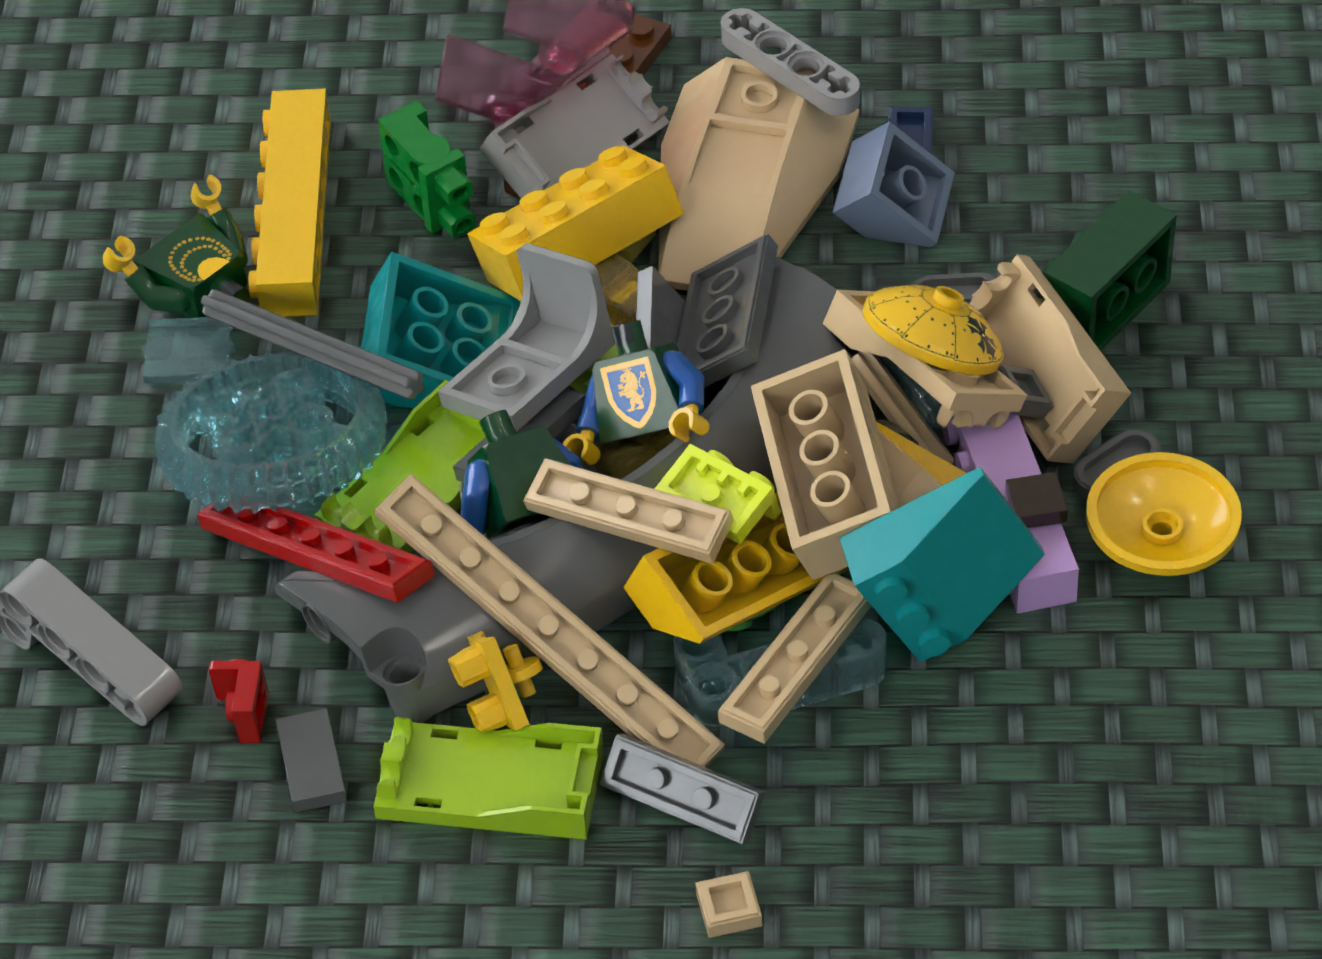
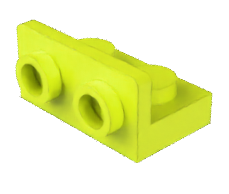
(717, 482)

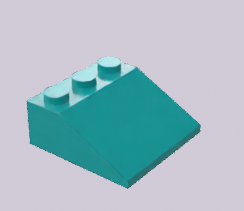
(431, 321)
(942, 562)

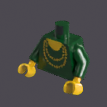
(189, 261)

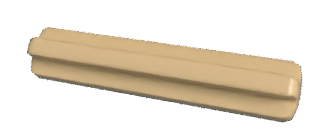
(896, 404)

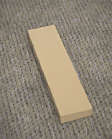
(629, 510)
(794, 658)

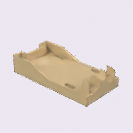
(1063, 356)
(968, 397)

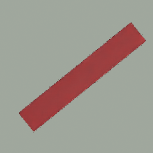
(322, 549)

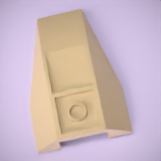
(744, 165)

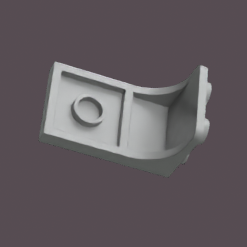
(548, 346)

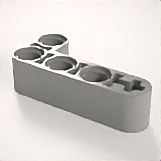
(53, 610)

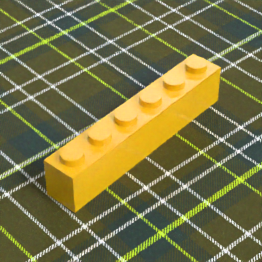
(292, 203)

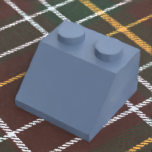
(893, 189)

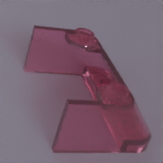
(571, 40)

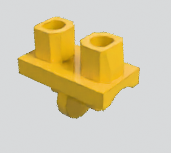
(486, 662)

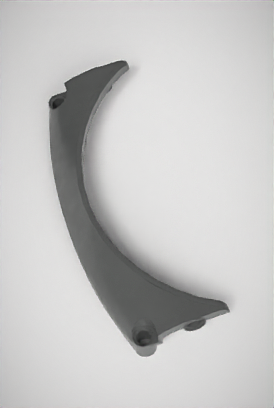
(410, 641)

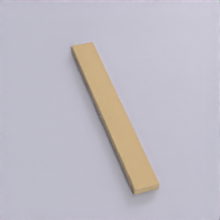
(544, 624)

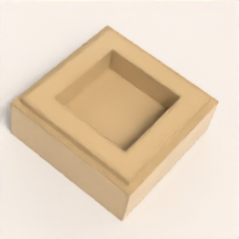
(728, 904)

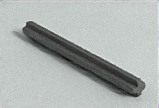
(313, 344)

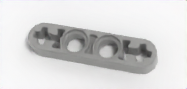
(830, 89)

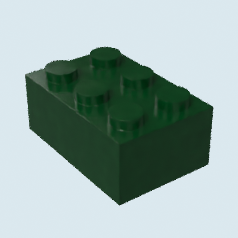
(1115, 266)

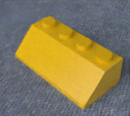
(706, 598)

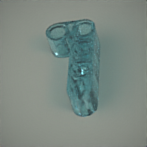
(710, 675)

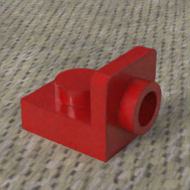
(246, 695)

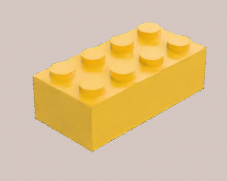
(583, 215)

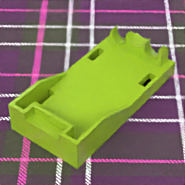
(424, 445)
(493, 779)

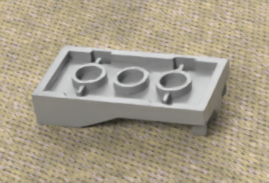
(575, 127)

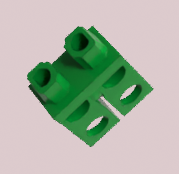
(426, 171)

